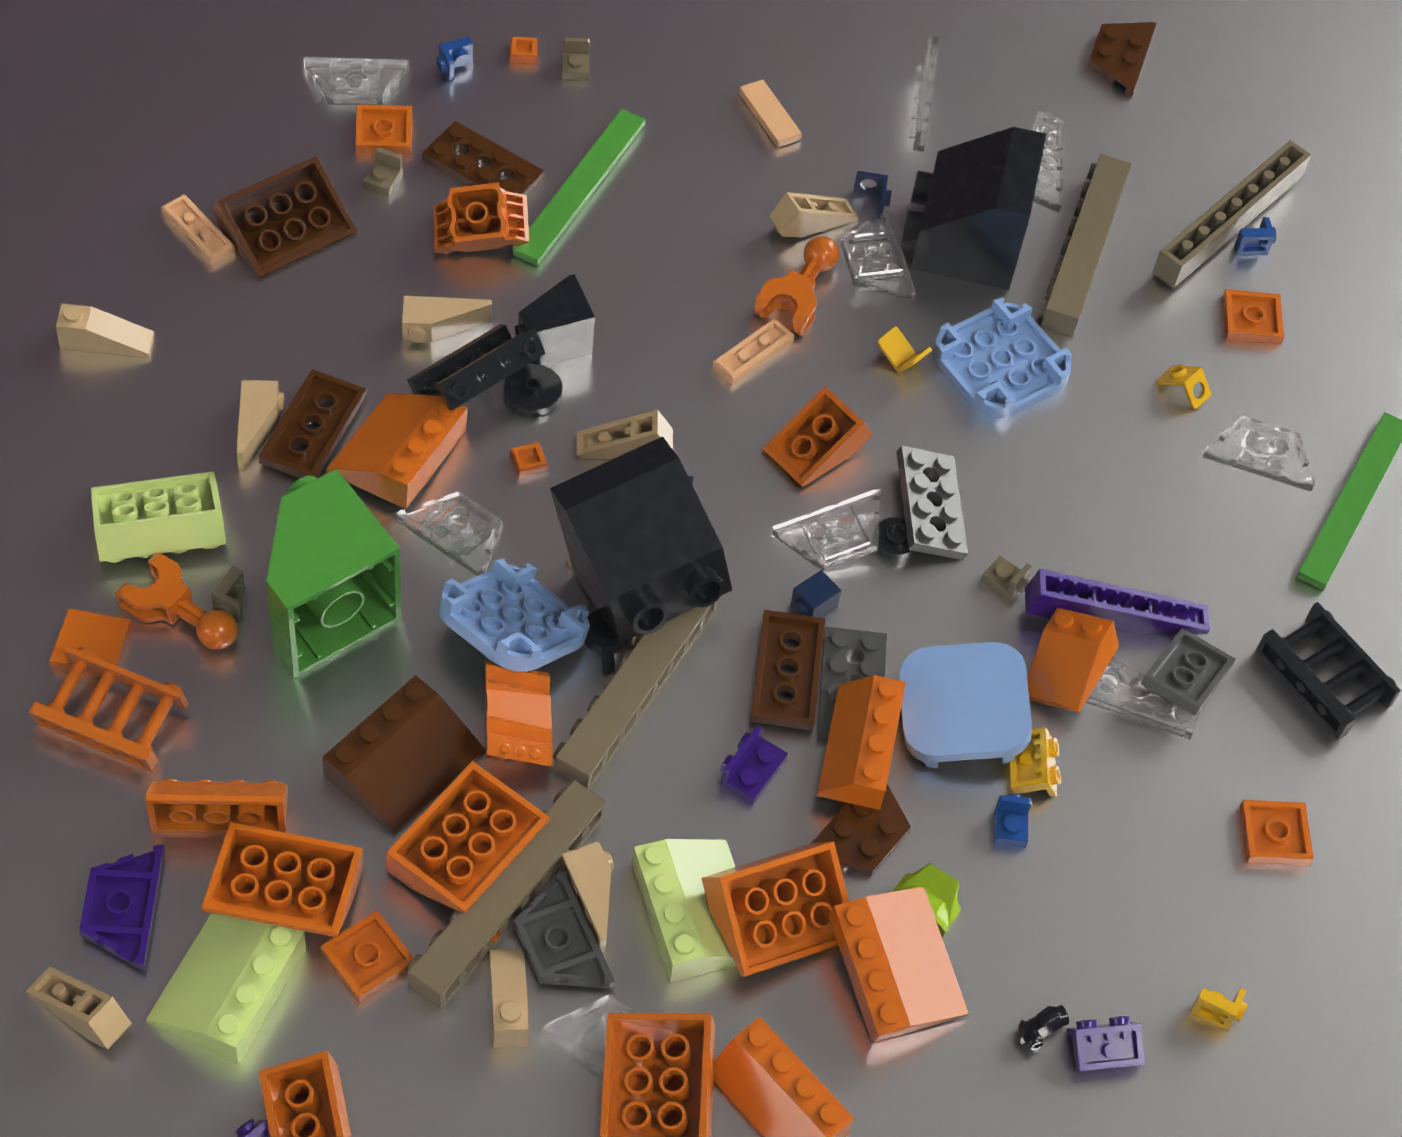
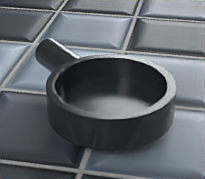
(893, 539)
(603, 641)

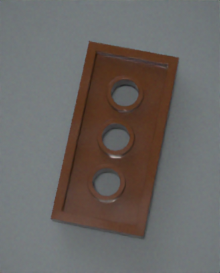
(480, 150)
(305, 410)
(770, 679)

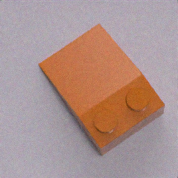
(818, 438)
(1071, 659)

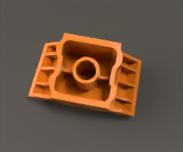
(480, 219)
(518, 715)

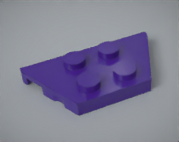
(123, 905)

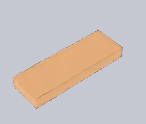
(770, 113)
(198, 229)
(753, 351)

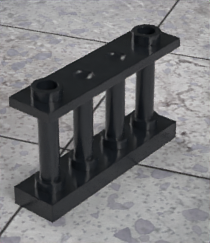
(478, 365)
(1309, 688)

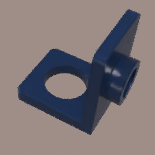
(878, 190)

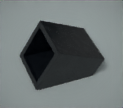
(561, 321)

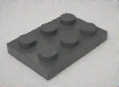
(1188, 671)

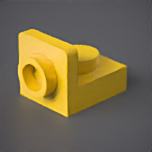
(1217, 1009)

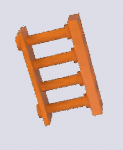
(109, 739)

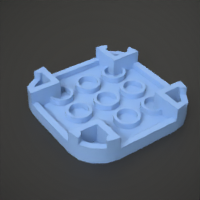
(1002, 360)
(513, 617)
(965, 703)

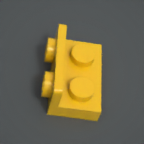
(1035, 766)

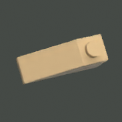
(810, 214)
(440, 317)
(100, 332)
(257, 417)
(622, 436)
(590, 878)
(509, 998)
(80, 1006)

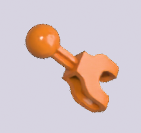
(796, 289)
(172, 599)

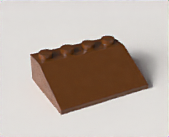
(284, 217)
(402, 755)

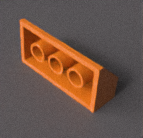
(861, 741)
(212, 805)
(777, 1088)
(305, 1098)

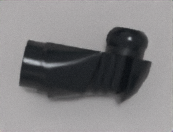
(1044, 1023)

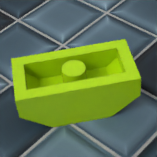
(941, 893)

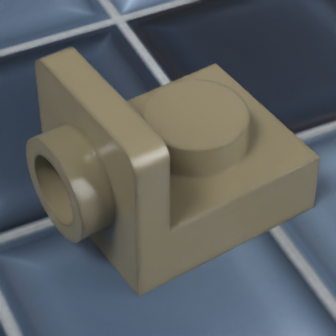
(575, 59)
(384, 172)
(1006, 578)
(229, 593)

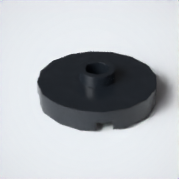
(529, 400)

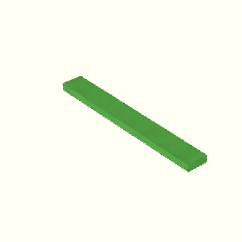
(579, 186)
(1352, 503)

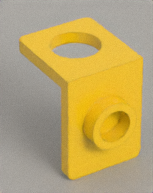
(899, 350)
(1187, 377)

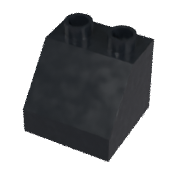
(976, 207)
(641, 540)

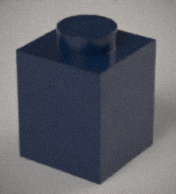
(815, 596)

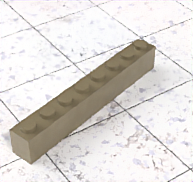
(1231, 214)
(1085, 246)
(626, 697)
(467, 938)

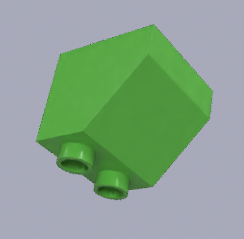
(329, 573)

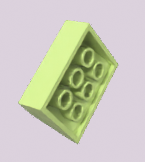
(157, 517)
(677, 904)
(228, 984)

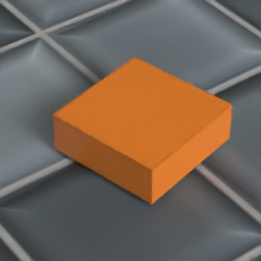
(523, 50)
(529, 459)

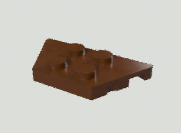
(1121, 52)
(866, 835)

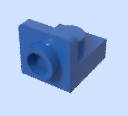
(453, 55)
(1256, 240)
(1011, 821)

